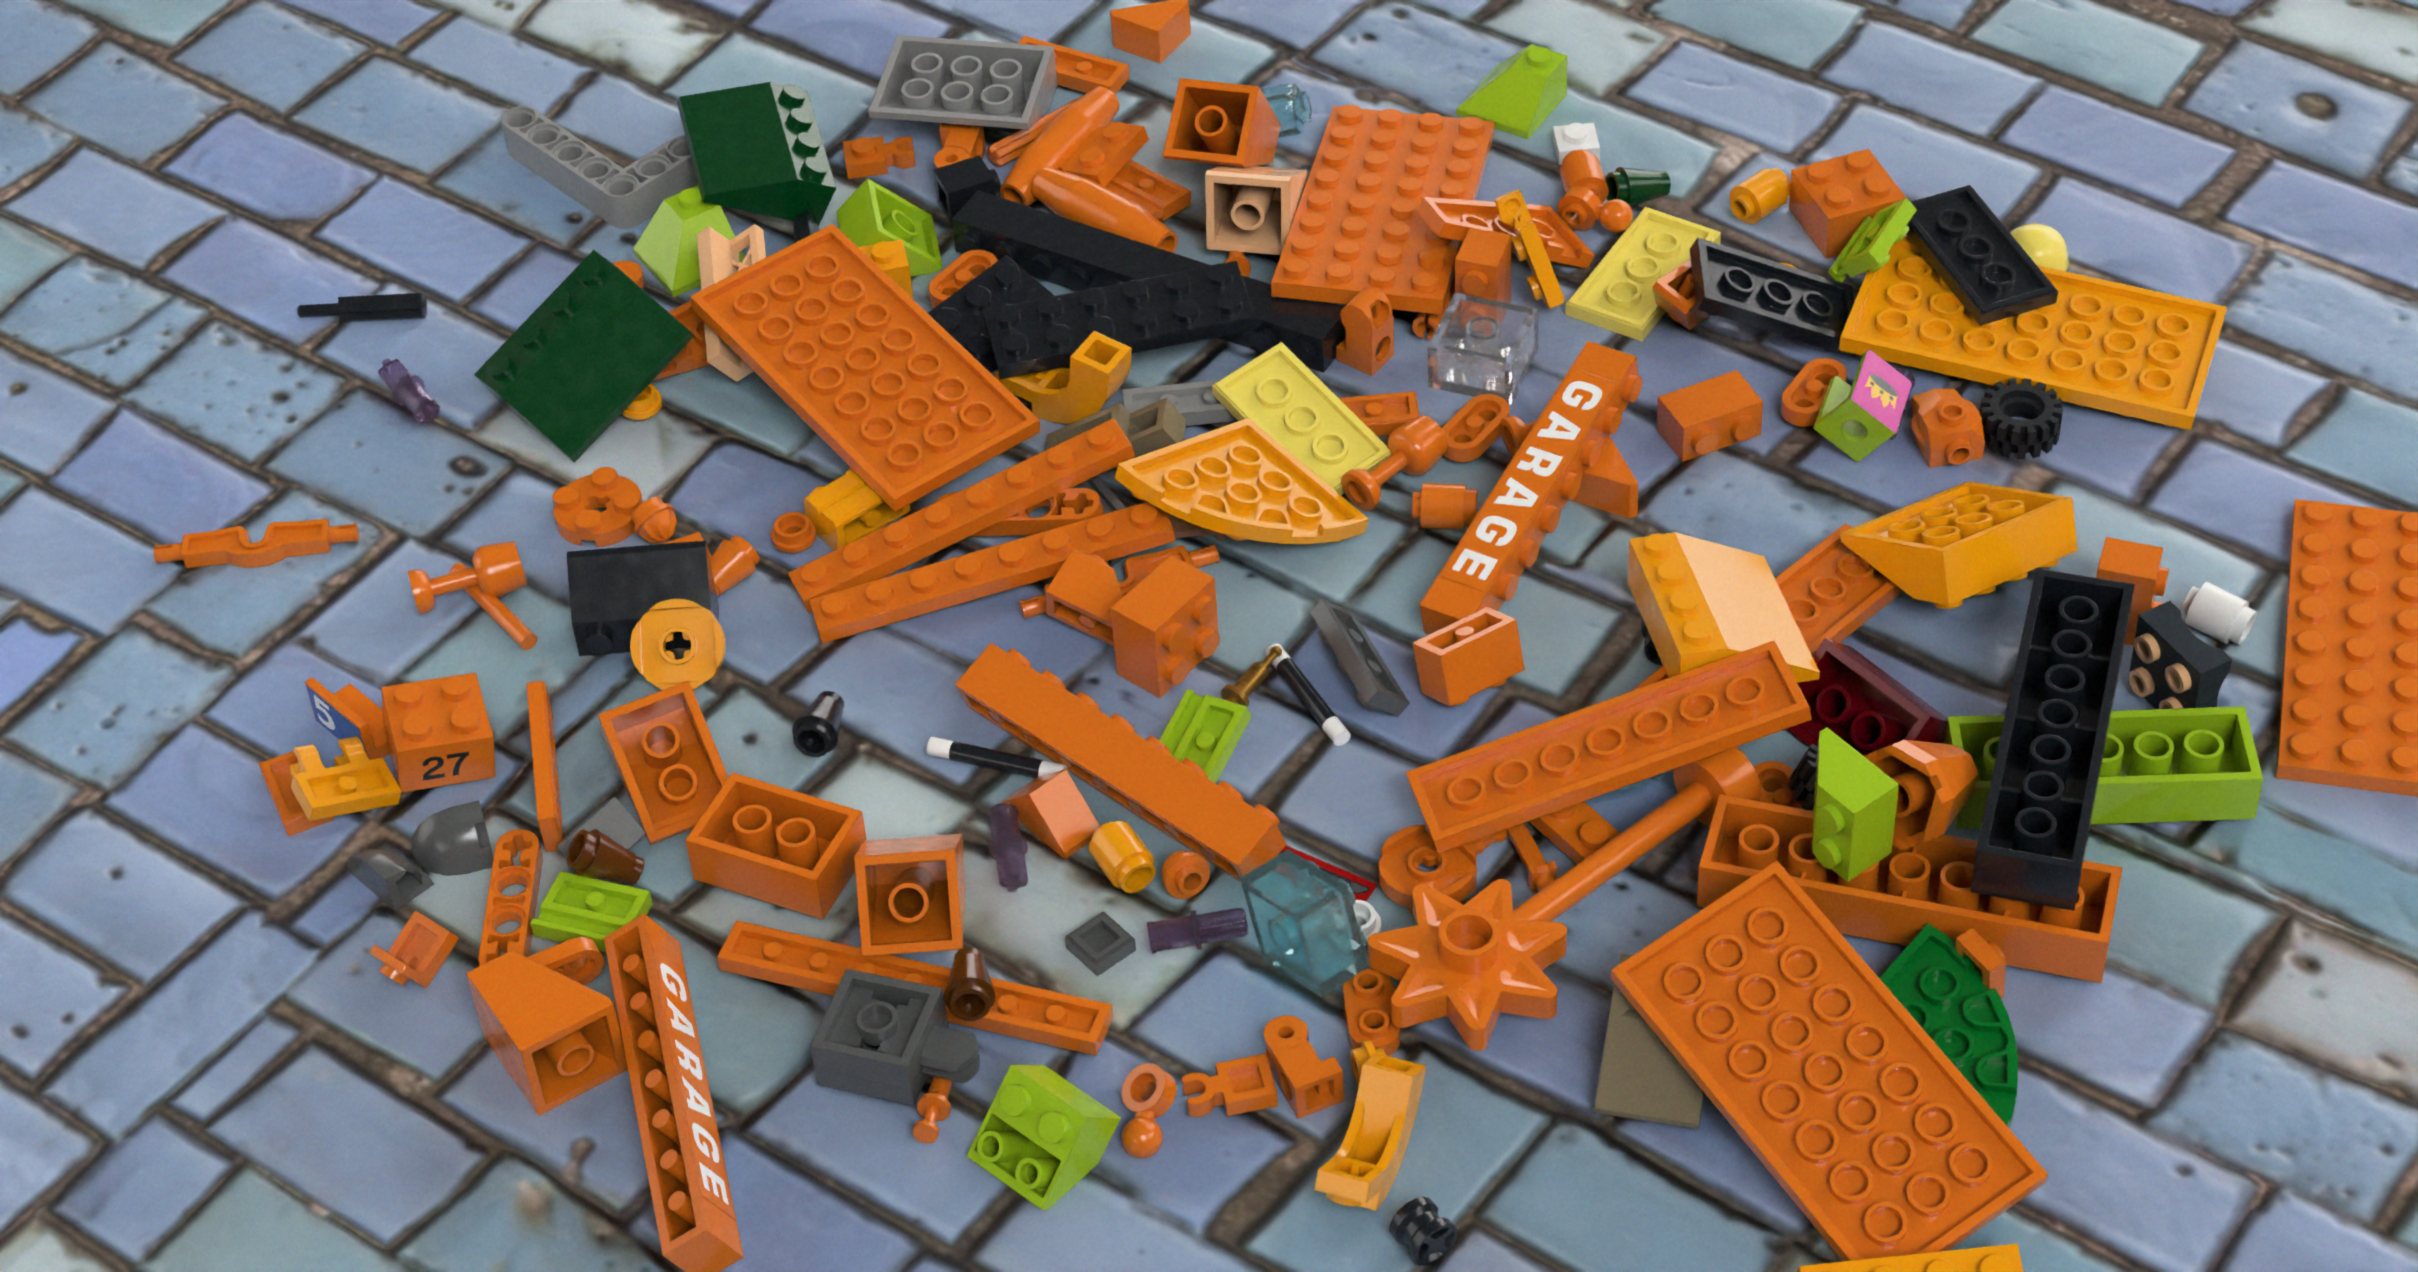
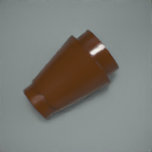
(603, 858)
(969, 986)

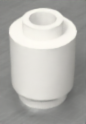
(2218, 613)

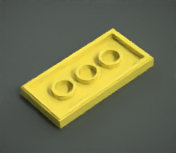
(1620, 288)
(1301, 415)

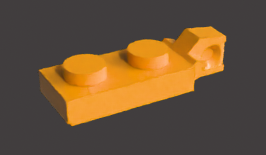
(1529, 247)

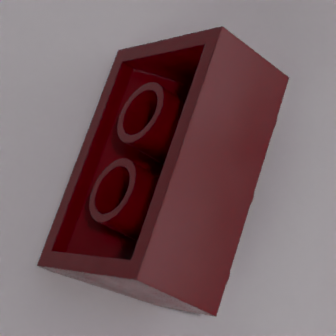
(1864, 704)

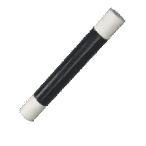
(1310, 697)
(991, 758)

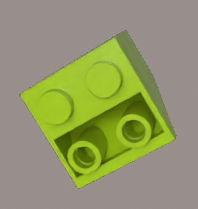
(1042, 1134)

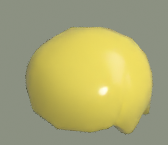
(2042, 245)

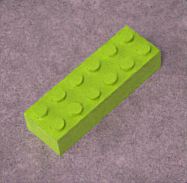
(2152, 768)

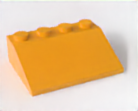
(1966, 540)
(1711, 603)

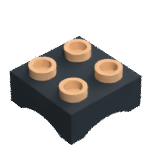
(2172, 664)

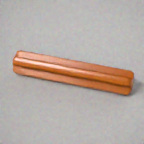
(1012, 146)

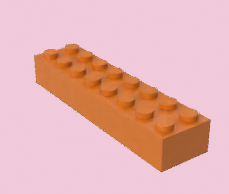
(1910, 890)

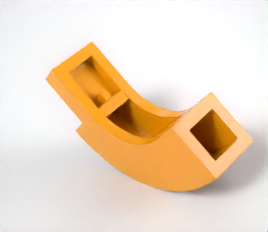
(1079, 391)
(1376, 1135)

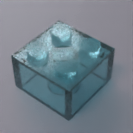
(1305, 922)

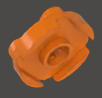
(577, 504)
(1414, 846)

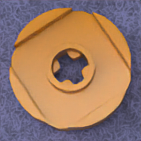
(658, 627)

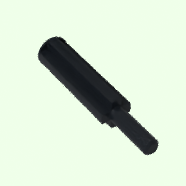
(370, 307)

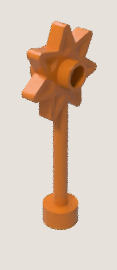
(1491, 958)

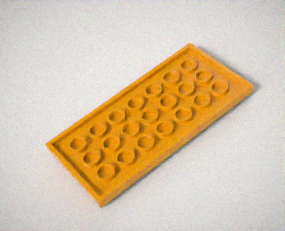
(2094, 347)

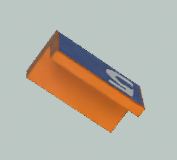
(350, 715)

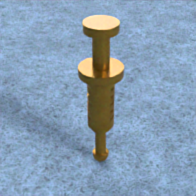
(1250, 679)

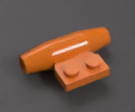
(1079, 143)
(1122, 207)

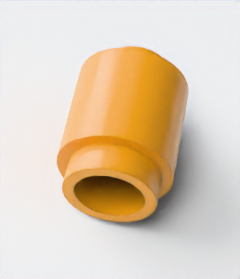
(1760, 195)
(1122, 856)

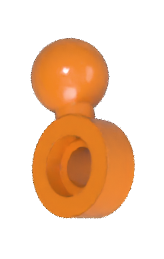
(1582, 209)
(1148, 1094)

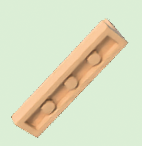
(716, 262)

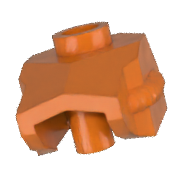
(1944, 424)

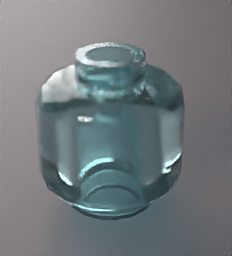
(1290, 107)

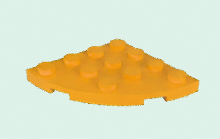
(1242, 487)

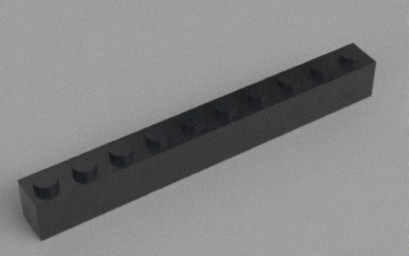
(1093, 258)

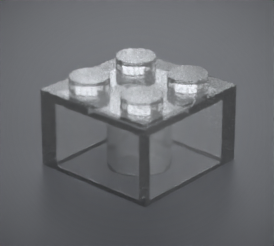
(1482, 347)

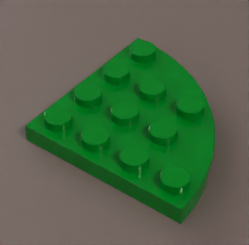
(1959, 1015)

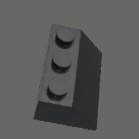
(619, 585)

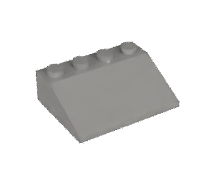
(966, 82)

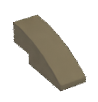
(1146, 428)

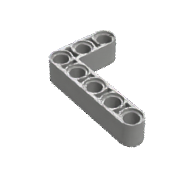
(613, 193)

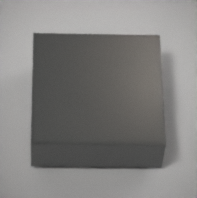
(1100, 943)

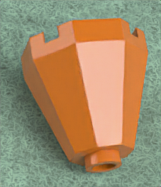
(1932, 787)

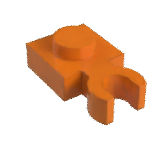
(872, 156)
(1238, 1085)

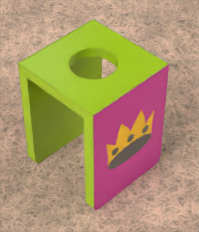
(1868, 412)

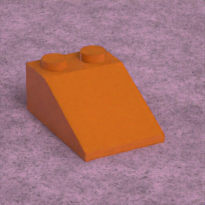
(664, 759)

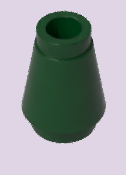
(1637, 185)

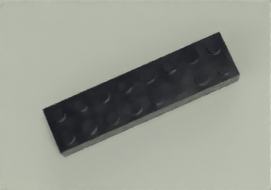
(2053, 740)

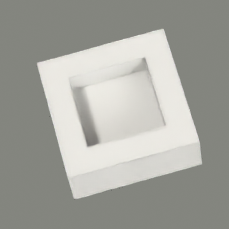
(1575, 137)

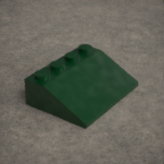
(758, 150)
(583, 356)

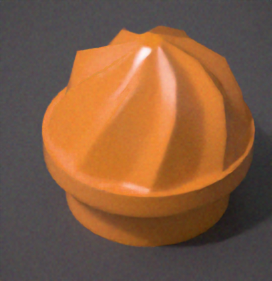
(654, 520)

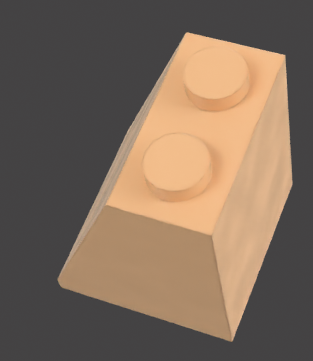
(1251, 207)

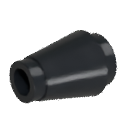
(819, 725)

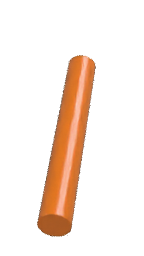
(500, 614)

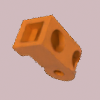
(959, 144)
(1368, 330)
(1298, 1071)

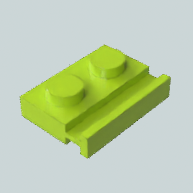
(1873, 240)
(1205, 731)
(588, 908)

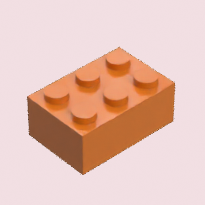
(776, 845)

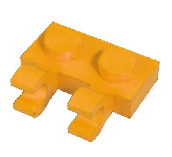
(347, 787)

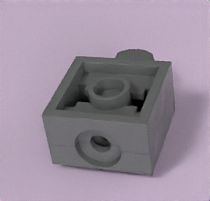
(887, 1039)

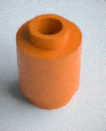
(1584, 170)
(1445, 506)

